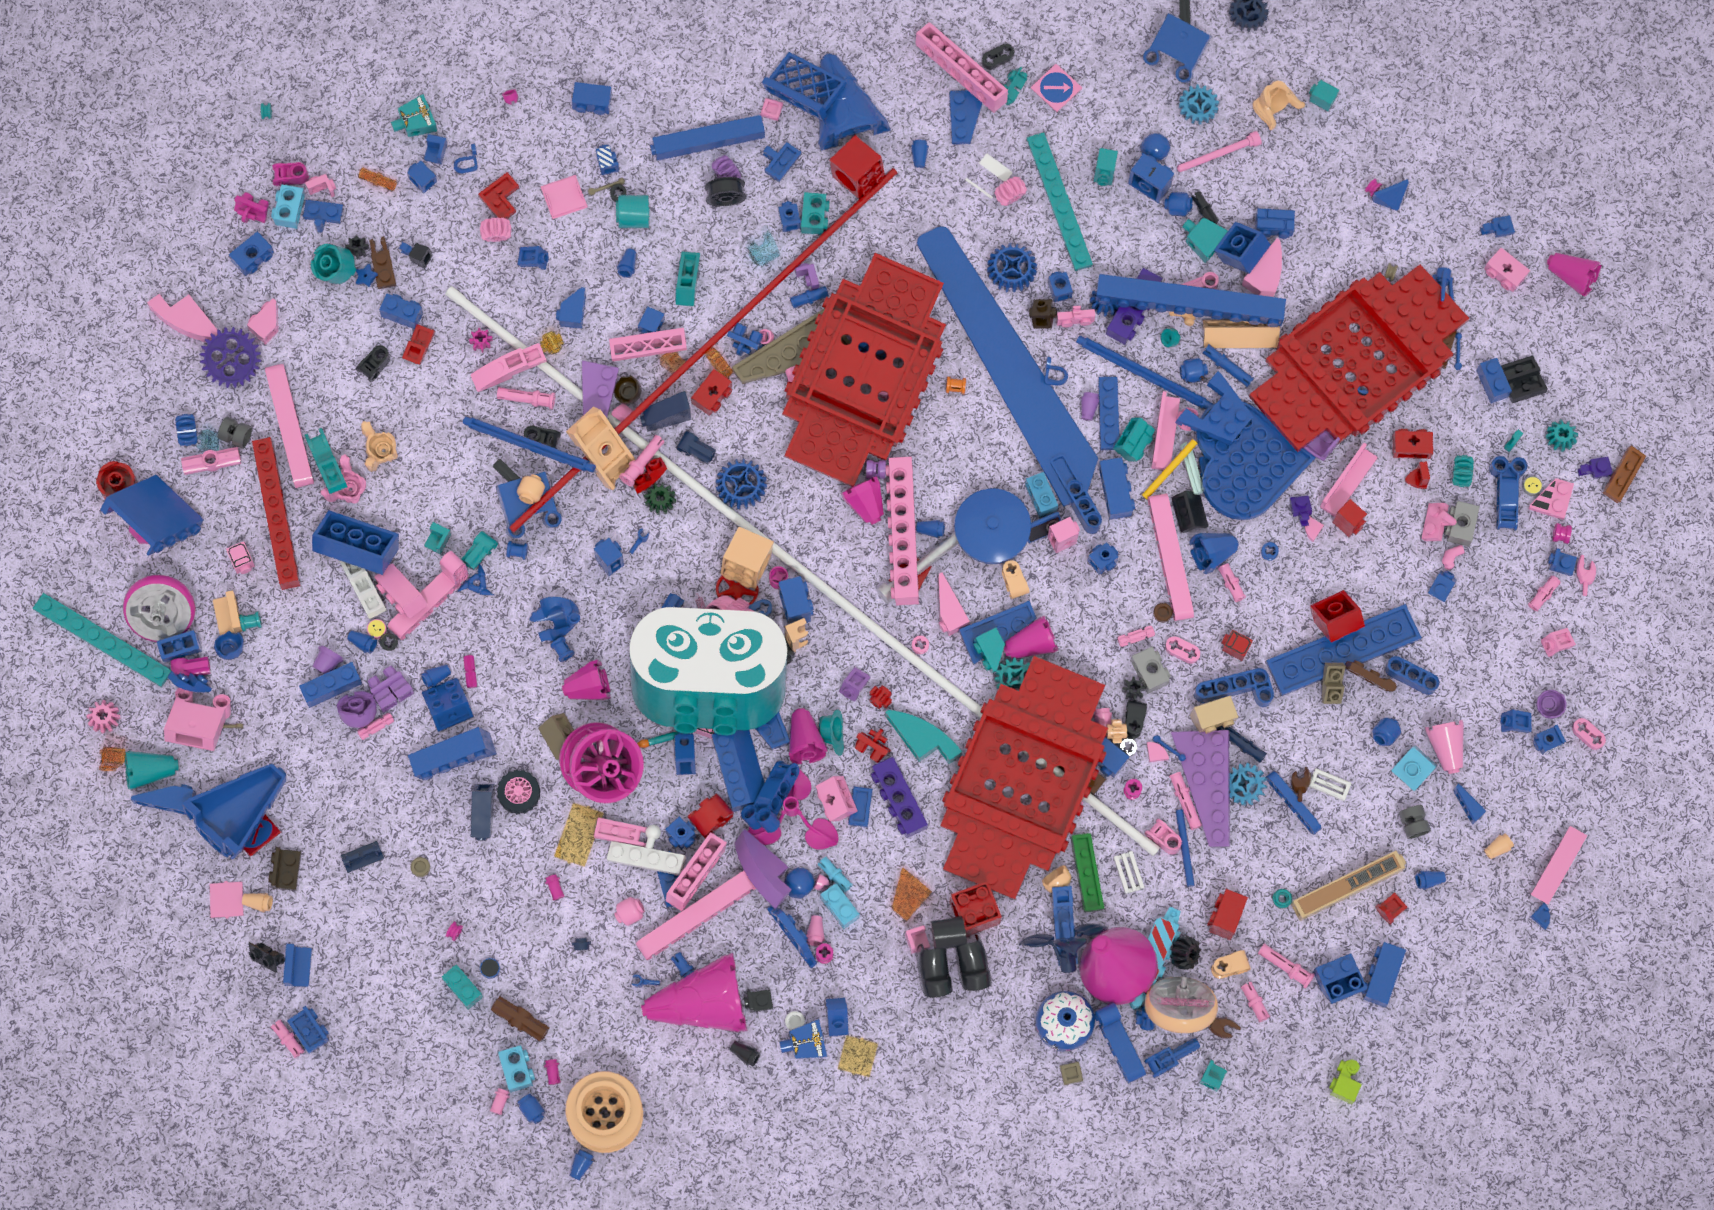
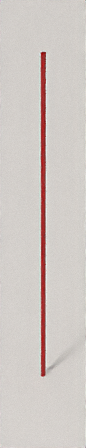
(711, 342)

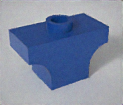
(837, 1016)

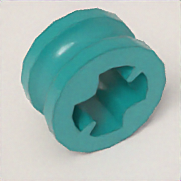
(266, 111)

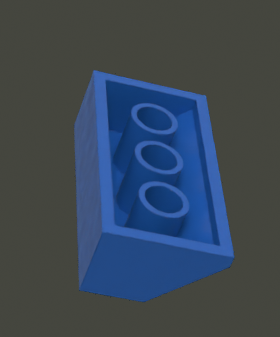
(738, 768)

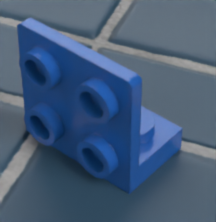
(447, 704)

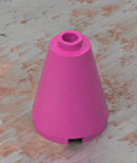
(1575, 271)
(1032, 640)
(805, 738)

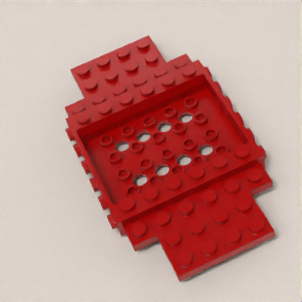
(1401, 320)
(839, 421)
(1051, 723)

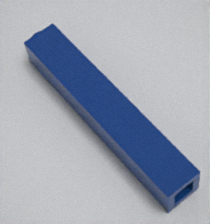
(708, 137)

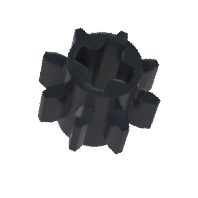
(358, 242)
(1129, 692)

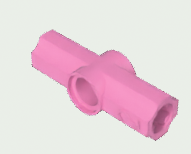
(199, 463)

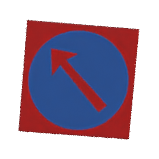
(261, 836)

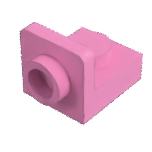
(1557, 641)

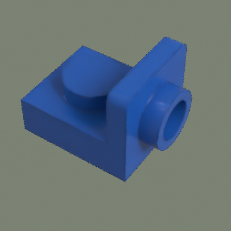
(532, 257)
(1562, 562)
(1516, 721)

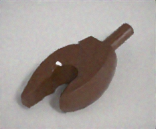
(1301, 785)
(1218, 1025)

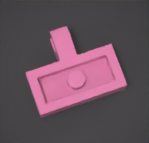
(1076, 316)

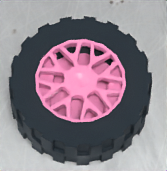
(518, 792)

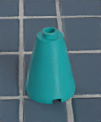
(148, 768)

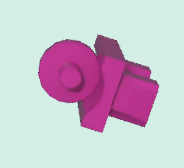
(250, 210)

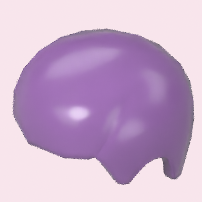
(1552, 700)

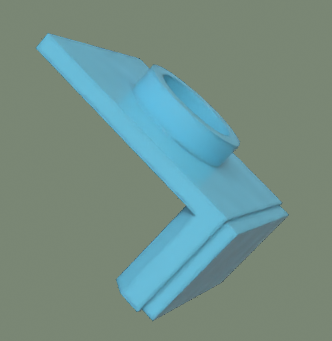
(1414, 768)

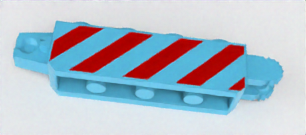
(1161, 937)

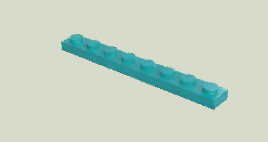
(1059, 201)
(102, 640)

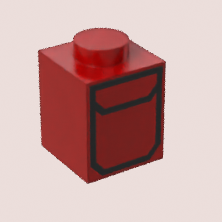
(1236, 644)

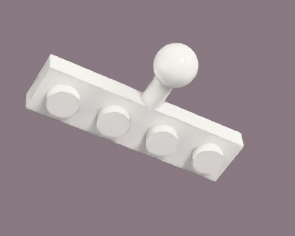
(646, 856)

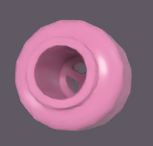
(629, 911)

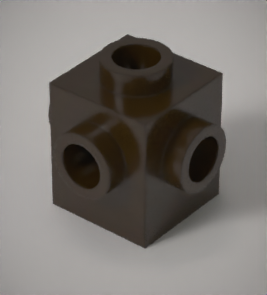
(1042, 313)

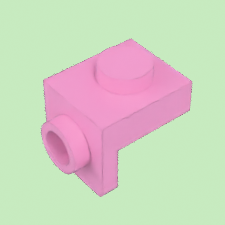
(320, 183)

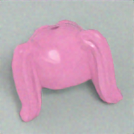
(352, 480)

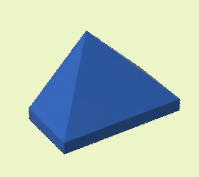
(1391, 196)

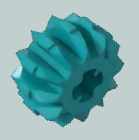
(1562, 442)
(1462, 471)

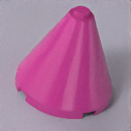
(1118, 965)

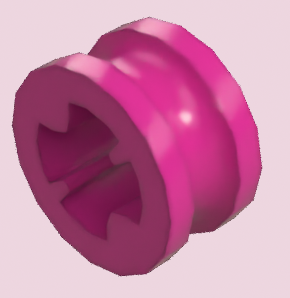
(1373, 187)
(454, 931)

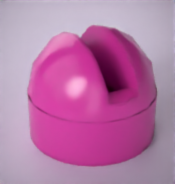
(510, 95)

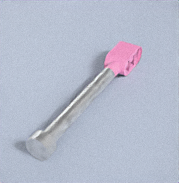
(885, 590)

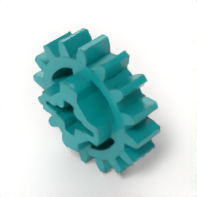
(1009, 673)

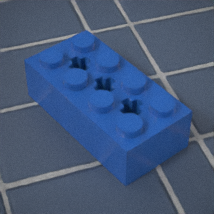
(355, 542)

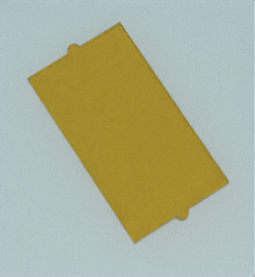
(578, 835)

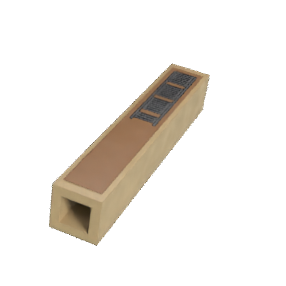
(1348, 885)

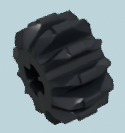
(1185, 953)

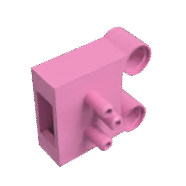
(196, 723)

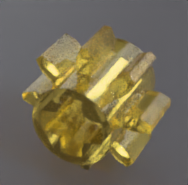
(551, 342)

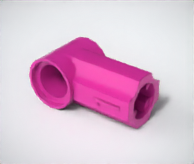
(194, 666)

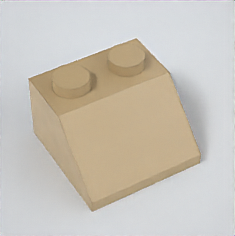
(1214, 714)

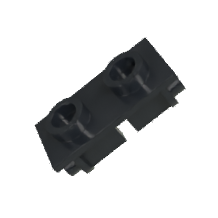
(265, 956)

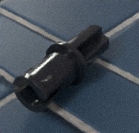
(1204, 207)

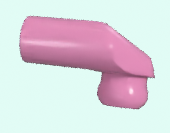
(1449, 556)

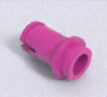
(554, 887)
(552, 1071)

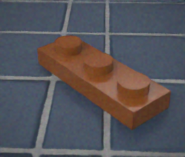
(1624, 474)

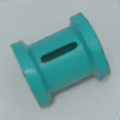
(250, 621)

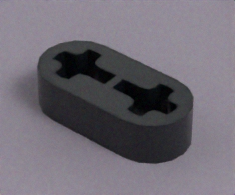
(999, 60)

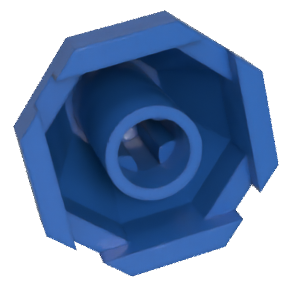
(1212, 548)

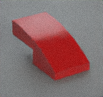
(418, 344)

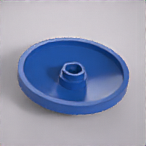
(992, 526)

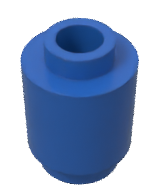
(531, 1109)

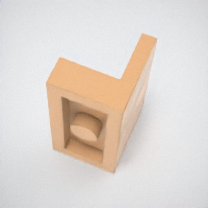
(227, 613)

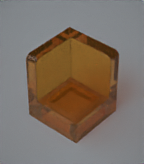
(671, 361)

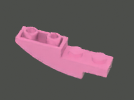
(507, 366)

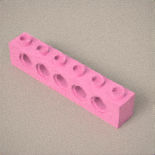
(961, 67)

